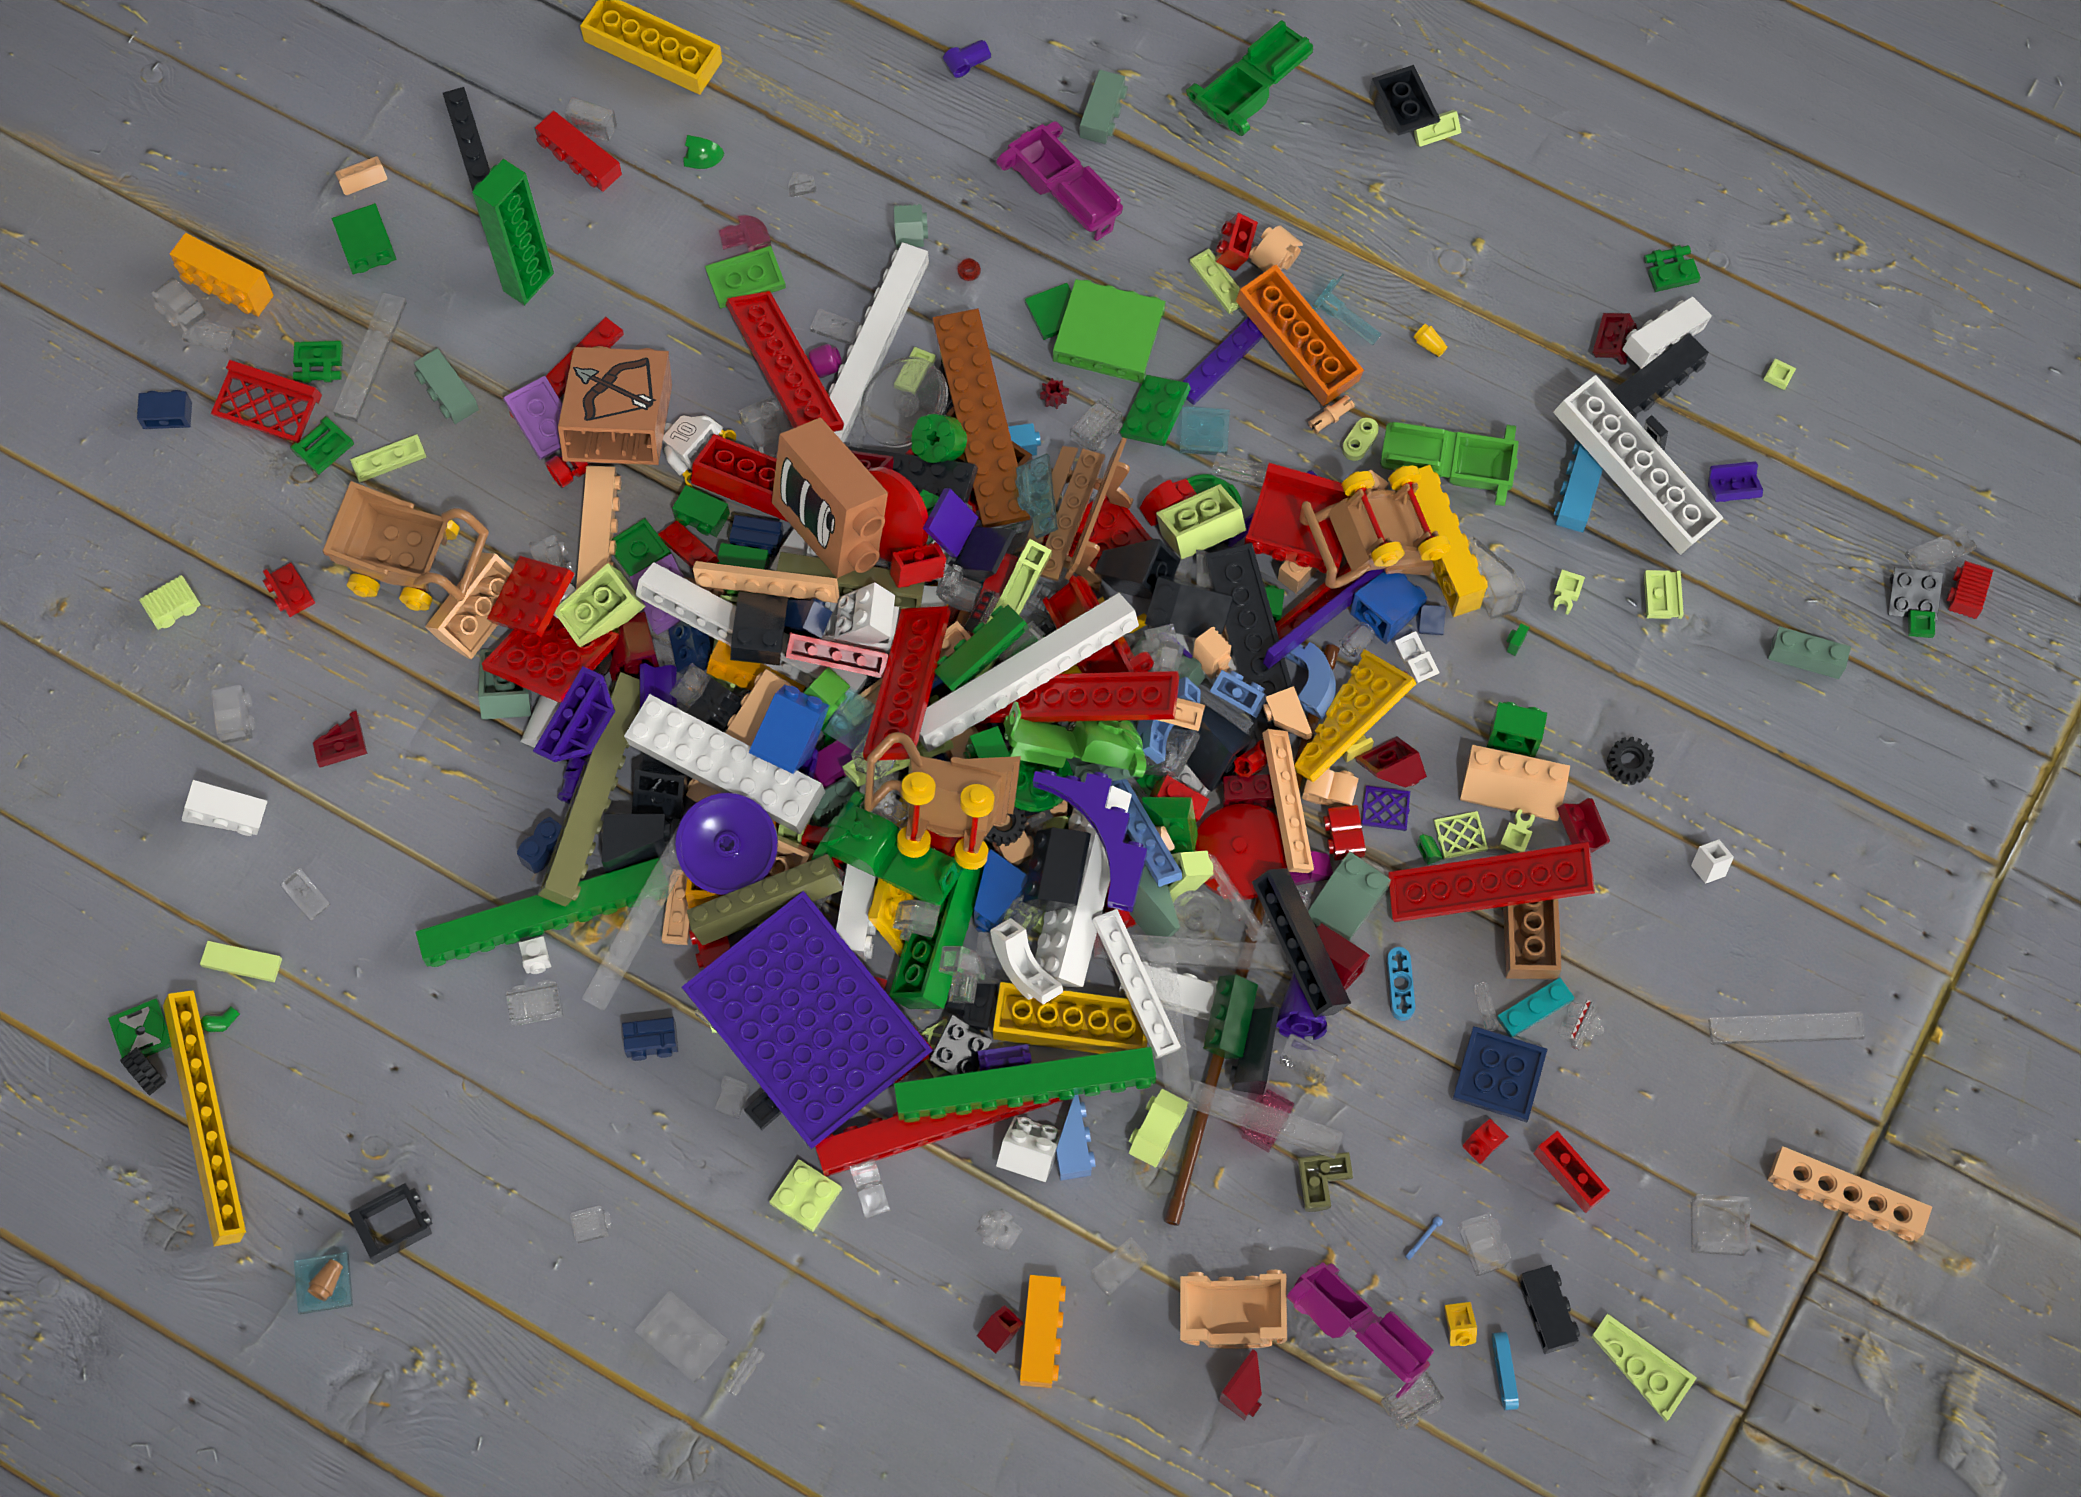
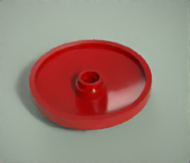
(903, 515)
(1244, 842)

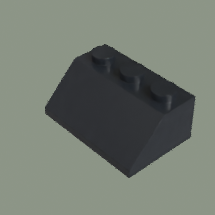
(1056, 868)
(1253, 1068)

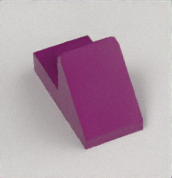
(1321, 872)

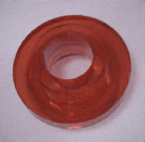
(969, 264)

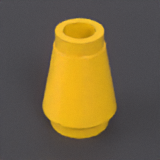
(1430, 340)

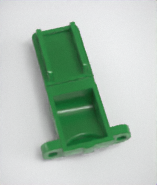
(1246, 84)
(871, 846)

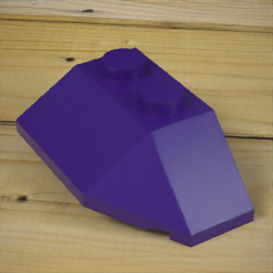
(578, 719)

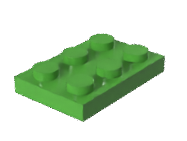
(745, 275)

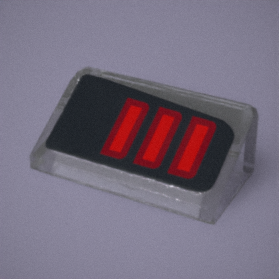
(982, 610)

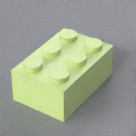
(1201, 521)

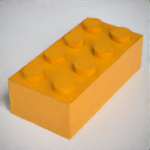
(221, 275)

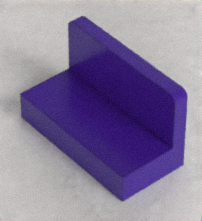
(658, 683)

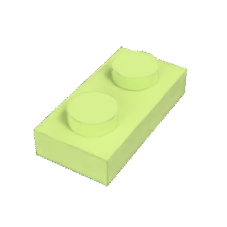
(1446, 128)

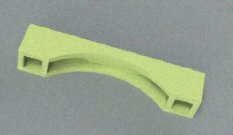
(1023, 580)

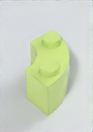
(1161, 1122)

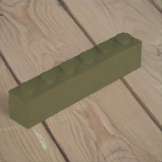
(904, 597)
(763, 899)

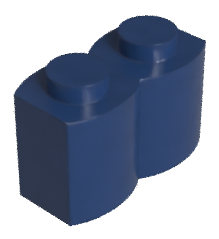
(538, 848)

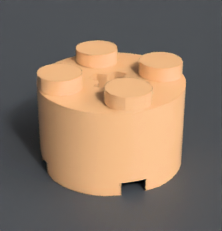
(1276, 248)

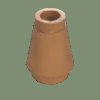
(325, 1281)

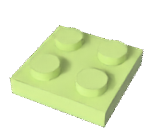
(805, 1195)

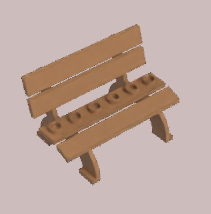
(1073, 506)

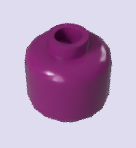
(825, 360)

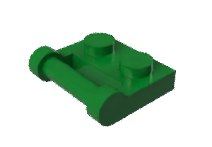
(326, 450)

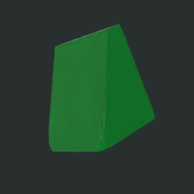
(1429, 849)

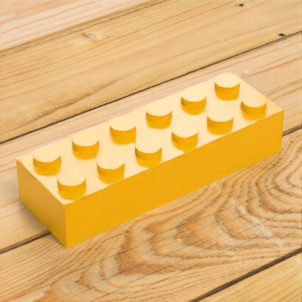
(652, 44)
(1458, 568)
(1068, 1021)

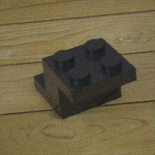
(659, 789)

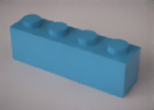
(1579, 490)

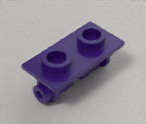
(1004, 1057)

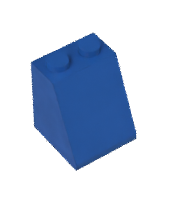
(1388, 604)
(789, 729)
(998, 889)

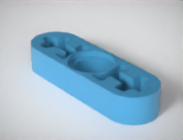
(1409, 1001)
(1505, 1371)

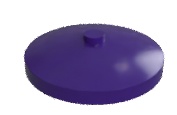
(726, 843)

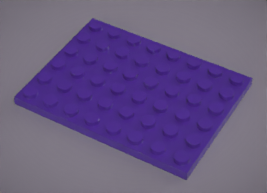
(807, 1019)

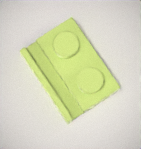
(1663, 594)

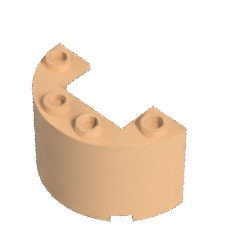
(1233, 1311)

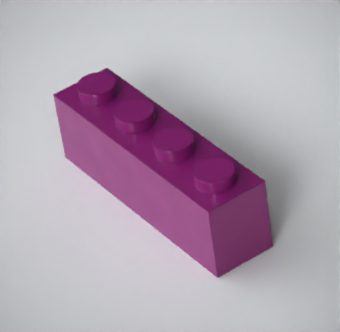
(830, 763)

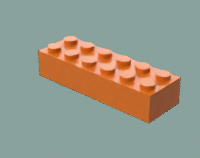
(1299, 335)

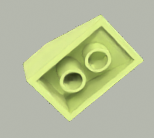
(599, 606)

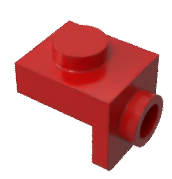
(1485, 1141)

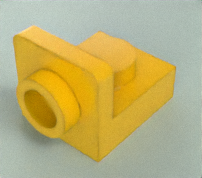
(1461, 1324)

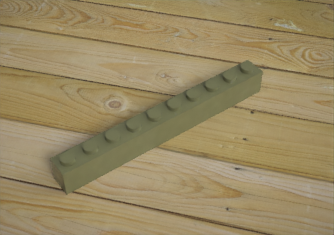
(591, 797)

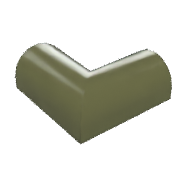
(1316, 1173)

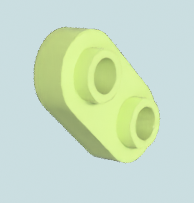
(1361, 437)

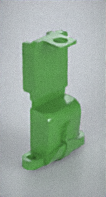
(1462, 457)
(1092, 741)

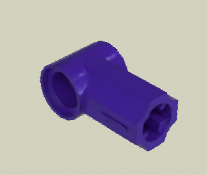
(961, 60)

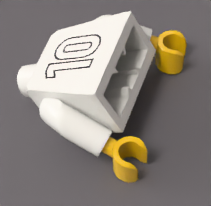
(687, 439)

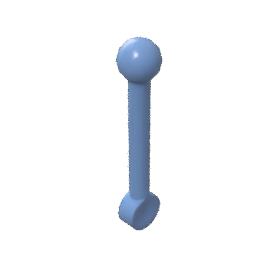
(1437, 1221)

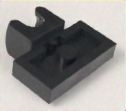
(977, 1013)

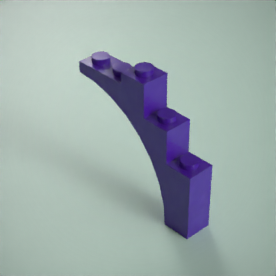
(1111, 825)

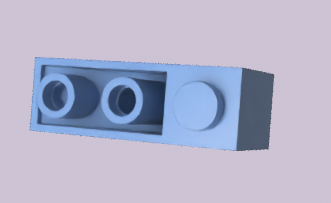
(1072, 1149)

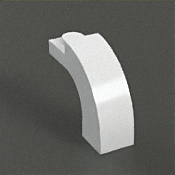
(1020, 965)

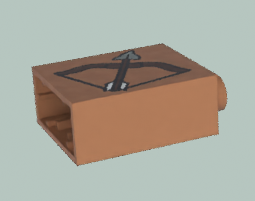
(615, 405)

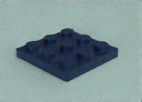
(1500, 1074)

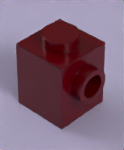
(1000, 1329)

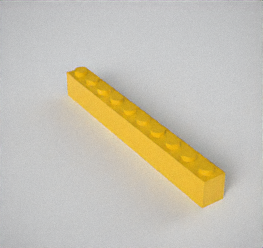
(204, 1118)

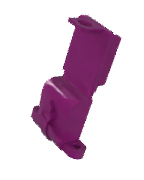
(1054, 169)
(1341, 1310)

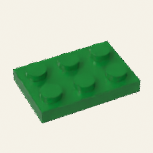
(1155, 410)

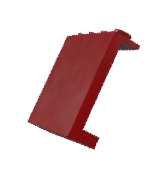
(1276, 521)

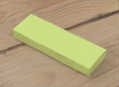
(1216, 279)
(388, 458)
(241, 961)

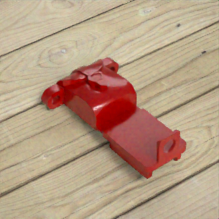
(1073, 602)

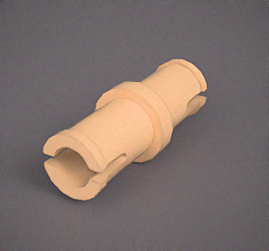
(1331, 414)

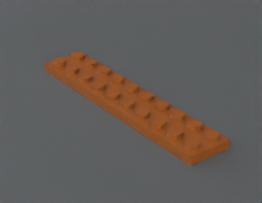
(981, 415)

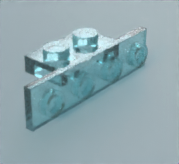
(1037, 494)

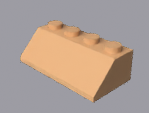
(465, 623)
(1514, 782)

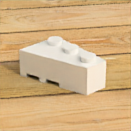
(223, 809)

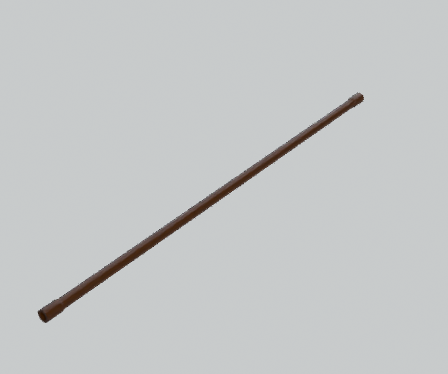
(1177, 1201)

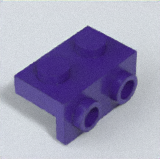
(1734, 481)

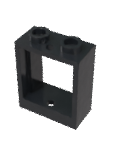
(379, 1204)

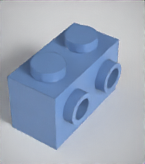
(1238, 693)

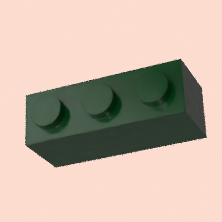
(1230, 1016)

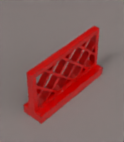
(270, 382)

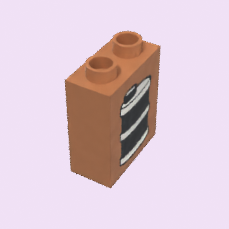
(829, 498)

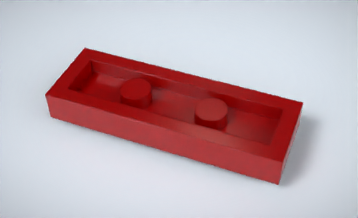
(686, 545)

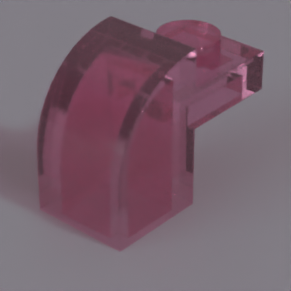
(749, 232)

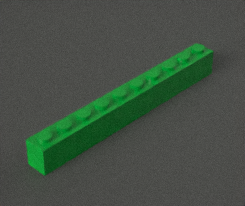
(531, 916)
(1024, 1084)

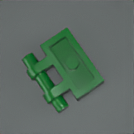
(1675, 274)
(317, 355)

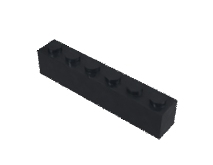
(1661, 375)
(1301, 942)

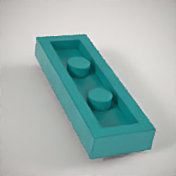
(1535, 1008)

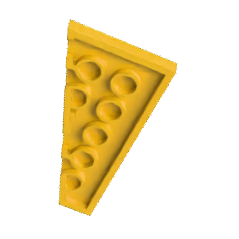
(1357, 706)
(883, 911)

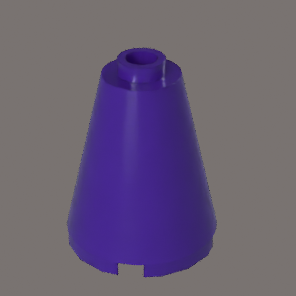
(1297, 1015)

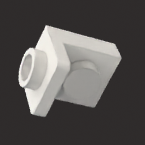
(535, 955)

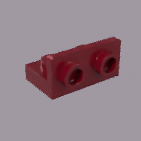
(1612, 336)
(1251, 790)
(1584, 824)

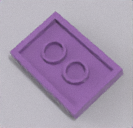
(538, 415)
(658, 618)

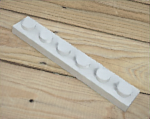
(1136, 983)

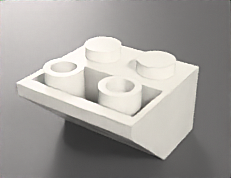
(865, 615)
(1029, 1148)

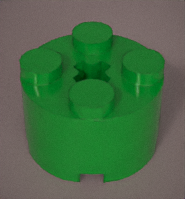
(926, 438)

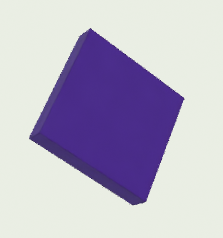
(950, 522)

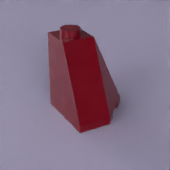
(633, 648)
(1346, 957)

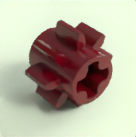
(1054, 393)

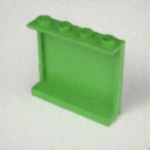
(1108, 330)

